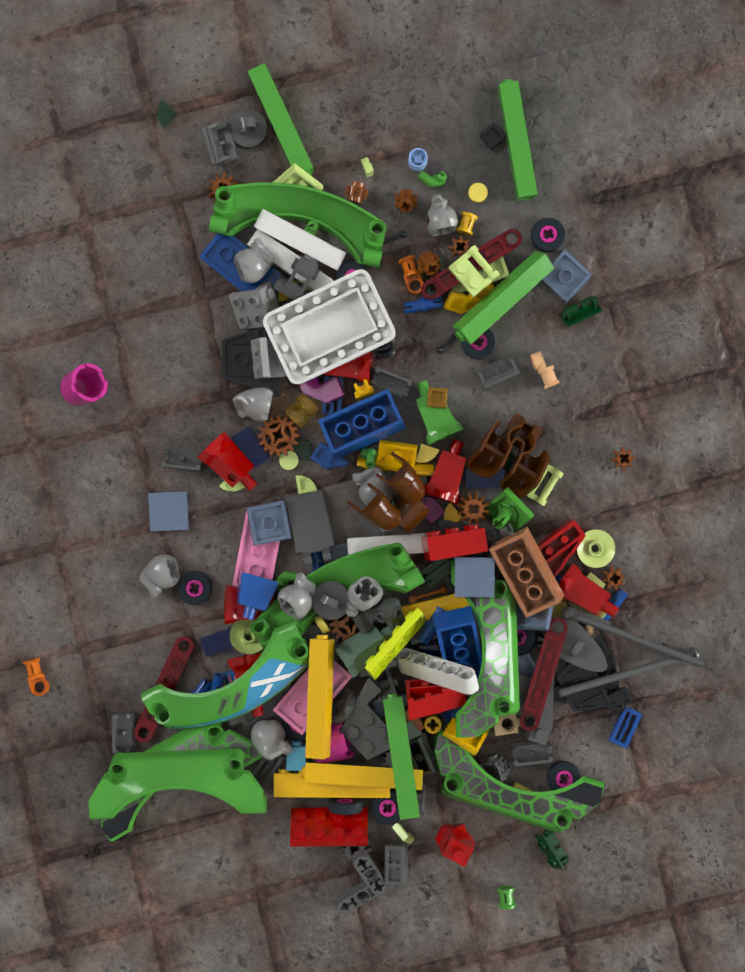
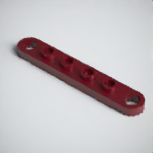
(490, 252)
(543, 674)
(169, 678)

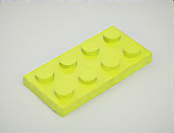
(390, 649)

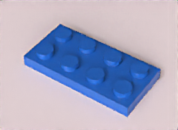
(220, 257)

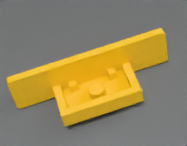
(389, 463)

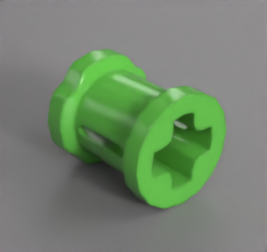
(506, 891)

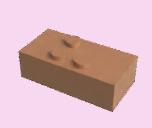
(526, 572)

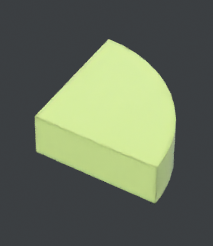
(368, 169)
(305, 484)
(224, 485)
(406, 837)

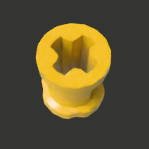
(466, 223)
(436, 728)

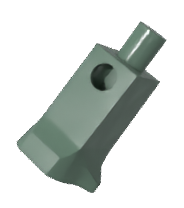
(359, 647)

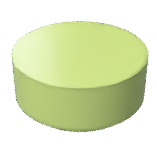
(289, 462)

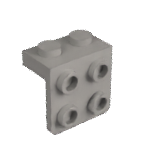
(253, 305)
(265, 359)

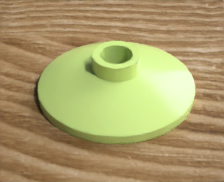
(605, 550)
(238, 631)

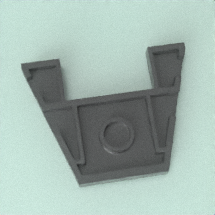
(366, 728)

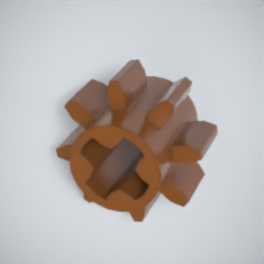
(356, 192)
(406, 200)
(460, 242)
(428, 263)
(628, 458)
(618, 581)

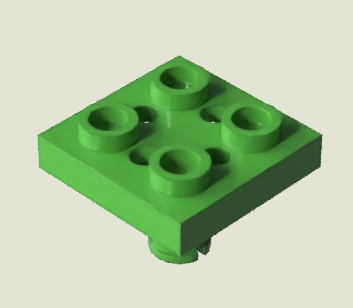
(504, 512)

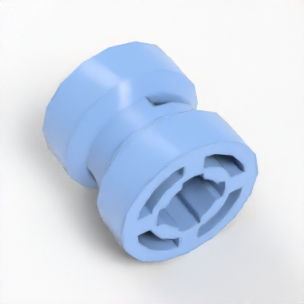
(417, 156)

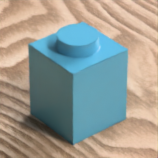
(296, 758)

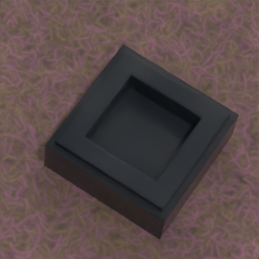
(492, 136)

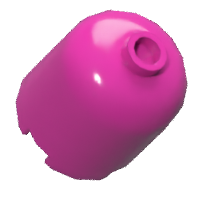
(83, 385)
(339, 746)

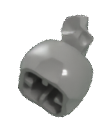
(440, 217)
(254, 262)
(254, 403)
(368, 476)
(160, 574)
(363, 595)
(297, 598)
(269, 739)

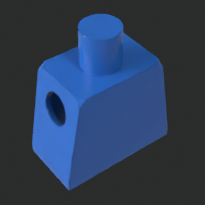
(254, 593)

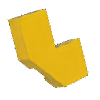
(461, 302)

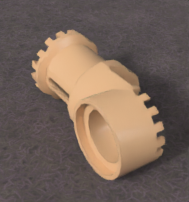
(546, 372)

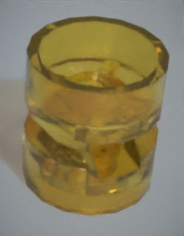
(301, 410)

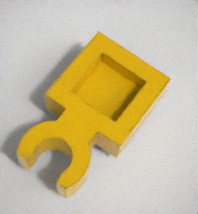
(364, 391)

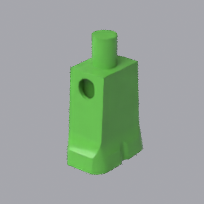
(437, 421)

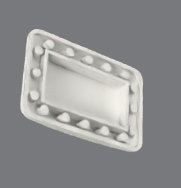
(329, 327)

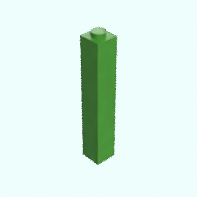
(279, 118)
(517, 140)
(502, 297)
(401, 757)

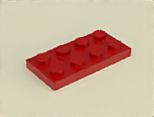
(322, 828)

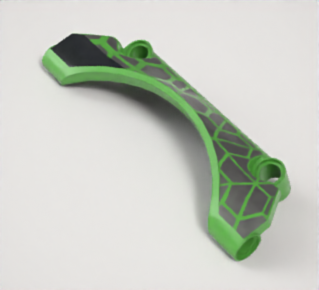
(499, 665)
(197, 738)
(482, 790)

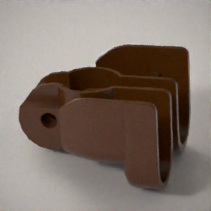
(494, 450)
(407, 512)

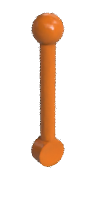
(412, 598)

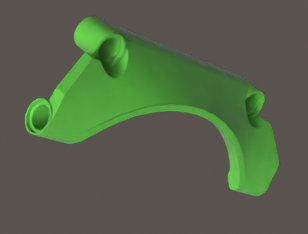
(195, 770)

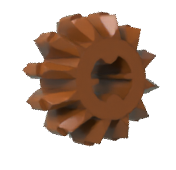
(224, 181)
(472, 515)

